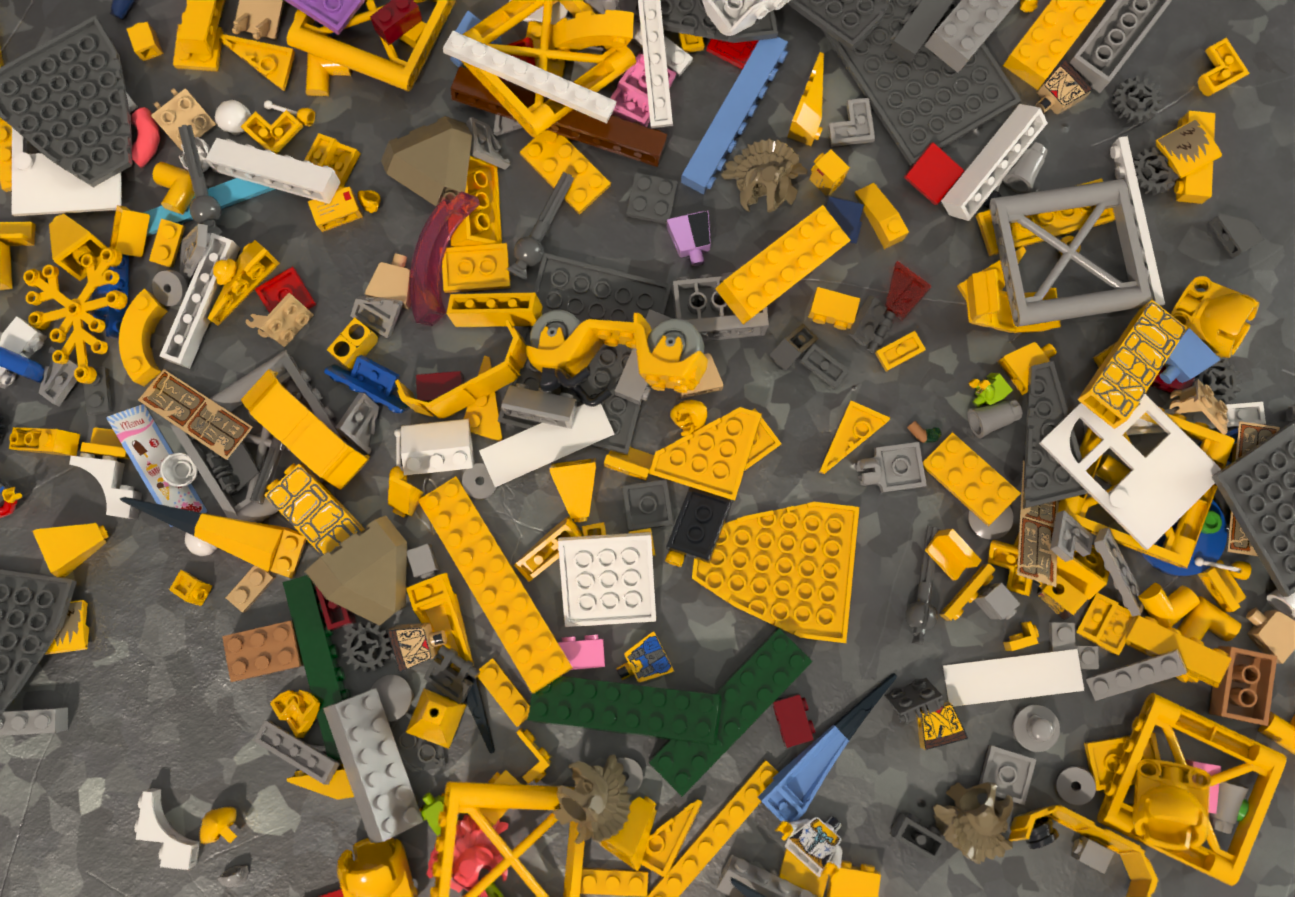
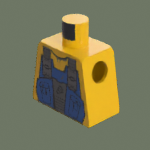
(645, 660)

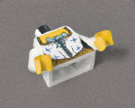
(814, 844)

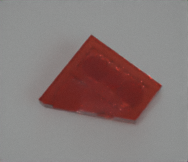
(905, 291)

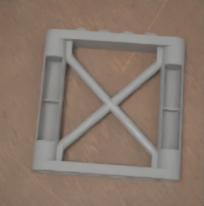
(1104, 195)
(230, 399)

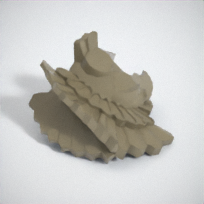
(765, 171)
(597, 801)
(973, 826)

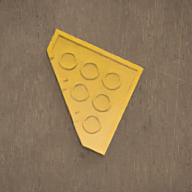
(711, 456)

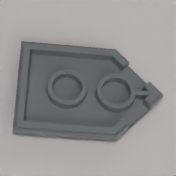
(416, 752)

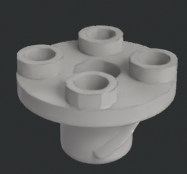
(1036, 728)

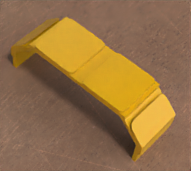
(991, 308)
(475, 388)
(302, 431)
(1137, 865)

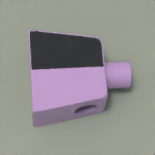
(691, 235)

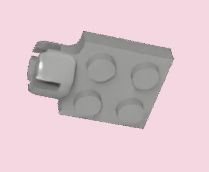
(894, 468)

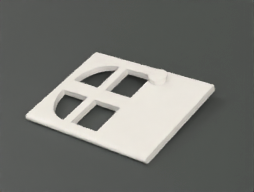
(46, 188)
(1157, 486)

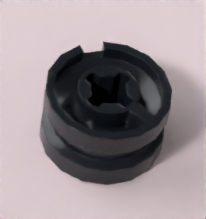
(1042, 833)

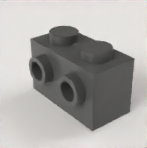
(922, 839)

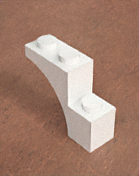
(110, 475)
(153, 826)

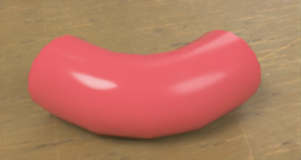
(147, 136)

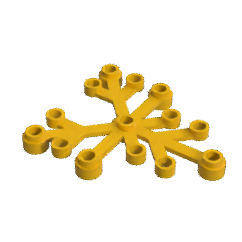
(76, 309)

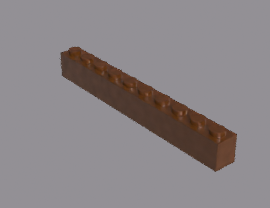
(616, 135)

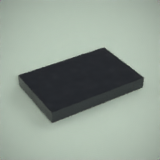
(699, 524)

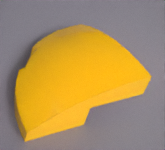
(297, 709)

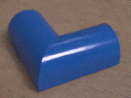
(21, 365)

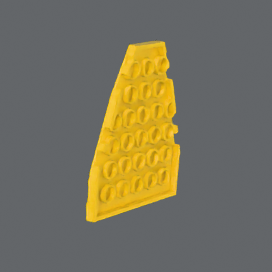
(788, 568)

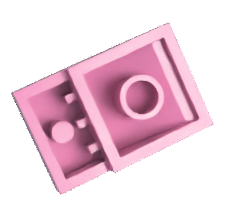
(632, 94)

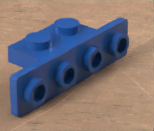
(113, 316)
(370, 379)

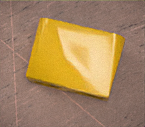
(364, 348)

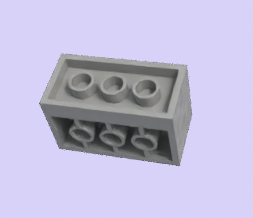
(710, 319)

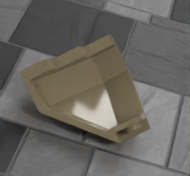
(431, 159)
(366, 572)

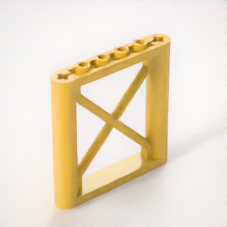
(393, 71)
(543, 114)
(1179, 543)
(1259, 758)
(466, 798)

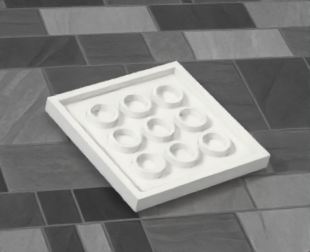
(607, 579)

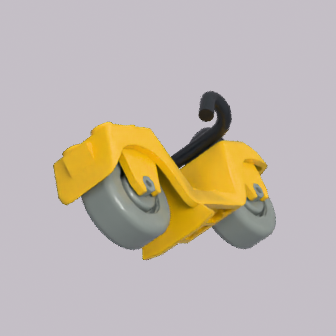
(666, 355)

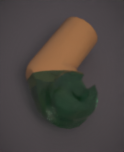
(924, 435)

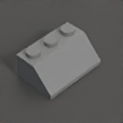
(539, 406)

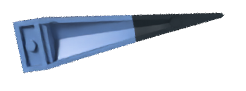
(800, 780)

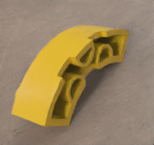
(591, 30)
(135, 337)

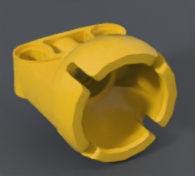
(1216, 314)
(1170, 804)
(378, 870)

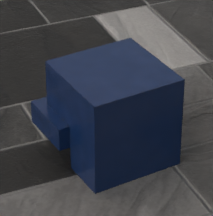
(846, 214)

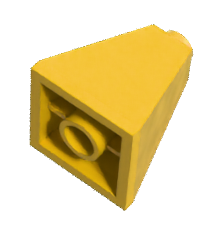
(70, 243)
(575, 485)
(69, 546)
(437, 729)
(632, 840)

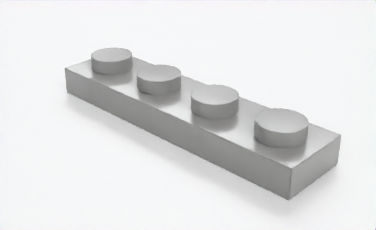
(1119, 570)
(1136, 675)
(296, 752)

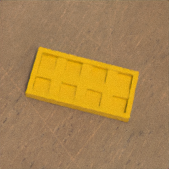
(553, 155)
(970, 479)

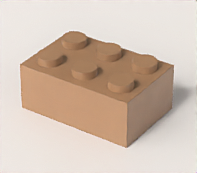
(262, 651)
(1246, 687)

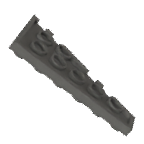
(1046, 407)

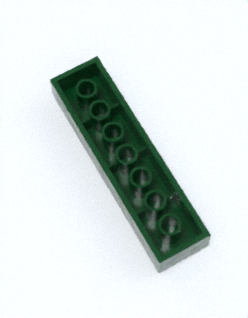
(744, 700)
(628, 709)

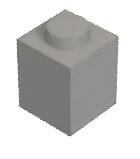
(423, 561)
(1091, 854)

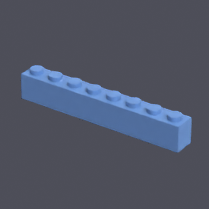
(734, 113)

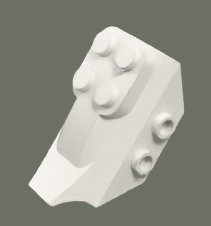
(736, 15)

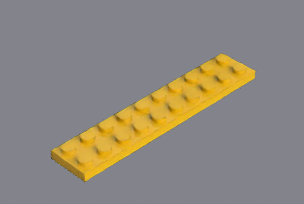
(495, 585)

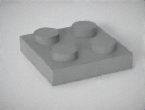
(1009, 771)

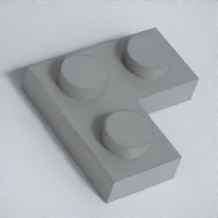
(858, 128)
(1070, 536)
(1063, 638)

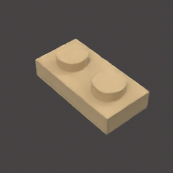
(250, 588)

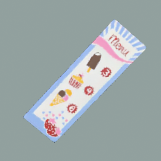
(147, 450)

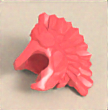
(471, 854)

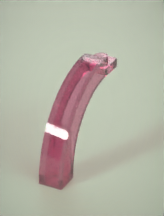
(429, 254)

